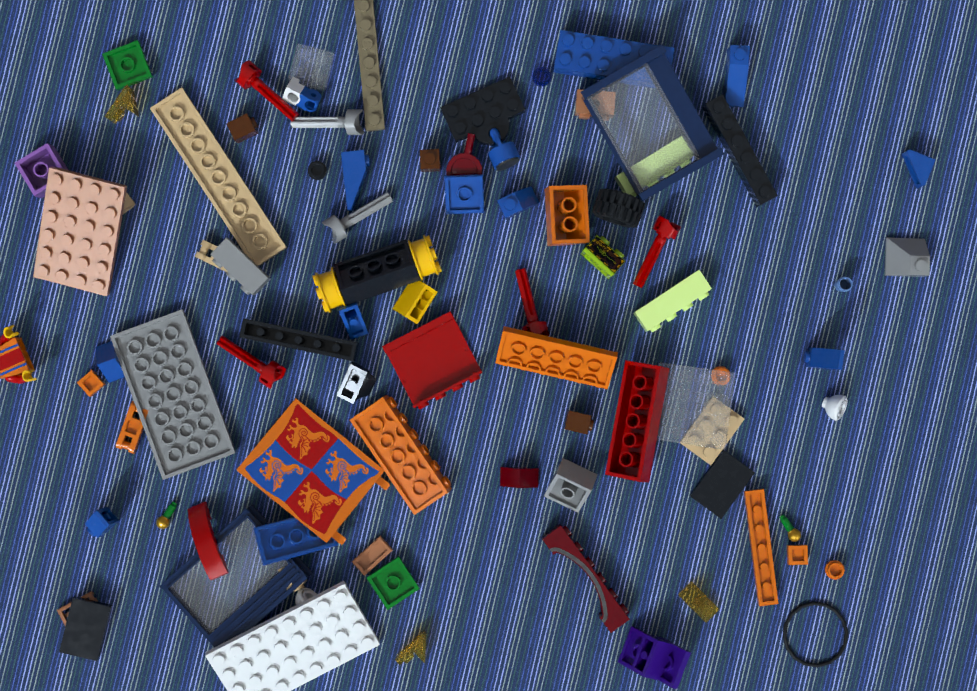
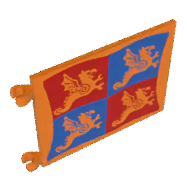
(311, 471)

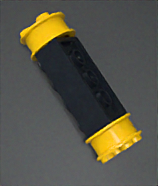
(376, 273)

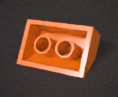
(567, 215)

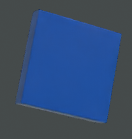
(464, 194)

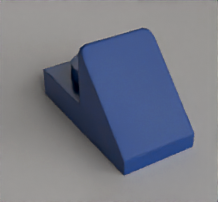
(353, 320)

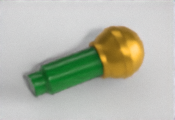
(164, 520)
(793, 533)

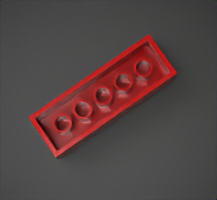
(637, 421)

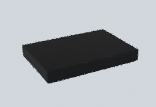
(722, 484)
(85, 628)

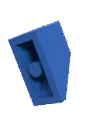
(517, 202)
(101, 522)

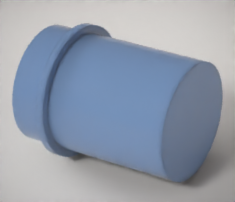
(843, 284)

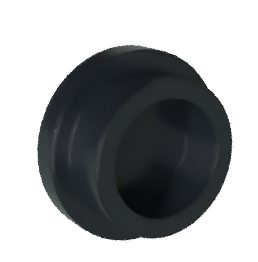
(317, 170)

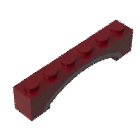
(611, 613)

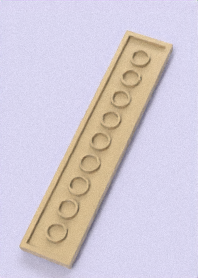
(218, 177)

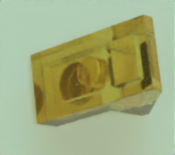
(124, 101)
(698, 602)
(417, 646)

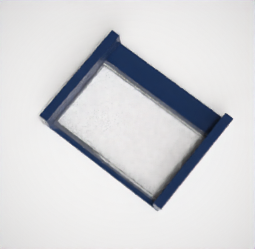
(650, 124)
(244, 595)

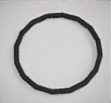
(844, 641)

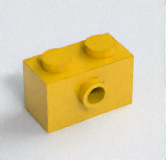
(415, 301)

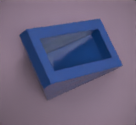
(918, 167)
(108, 362)

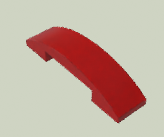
(205, 541)

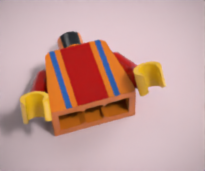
(14, 358)

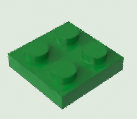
(127, 65)
(393, 582)

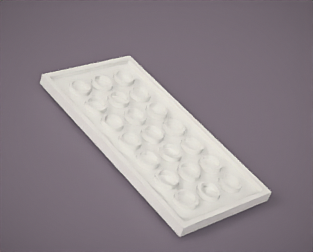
(295, 644)

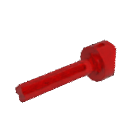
(250, 76)
(664, 230)
(529, 307)
(269, 372)

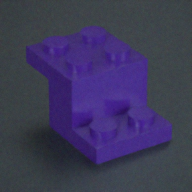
(654, 657)

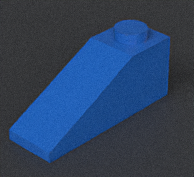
(736, 74)
(354, 173)
(824, 358)

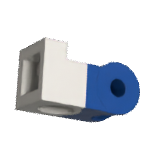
(301, 96)

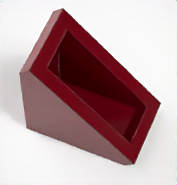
(519, 477)

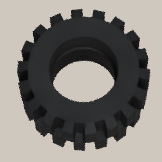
(618, 208)

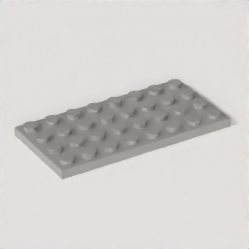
(172, 383)

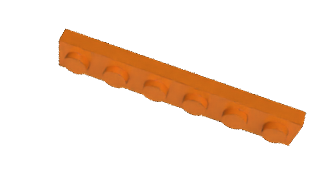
(761, 547)

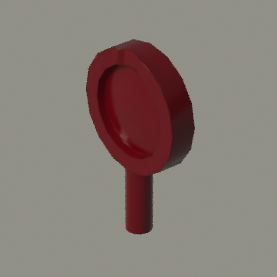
(465, 162)

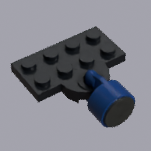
(487, 116)

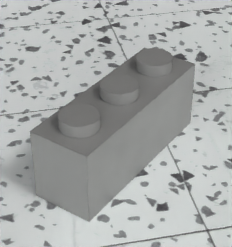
(240, 267)

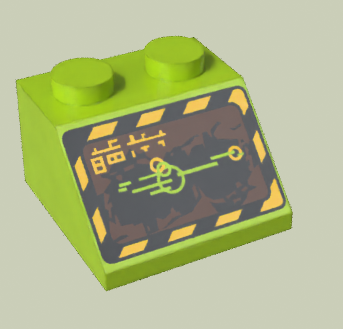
(603, 256)

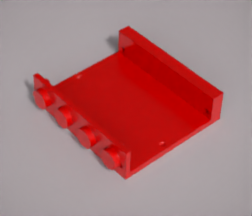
(433, 360)

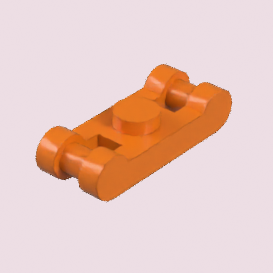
(132, 428)

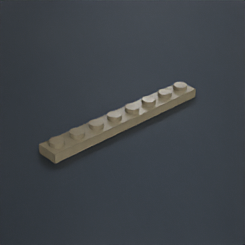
(369, 65)

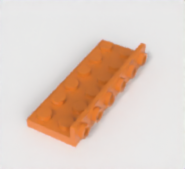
(556, 357)
(401, 454)

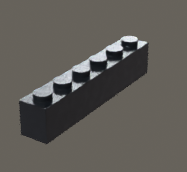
(739, 150)
(299, 340)

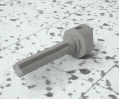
(349, 122)
(339, 226)

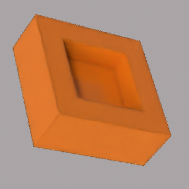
(91, 383)
(797, 554)

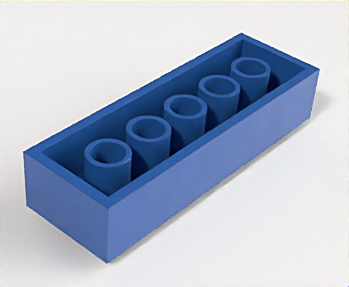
(598, 55)

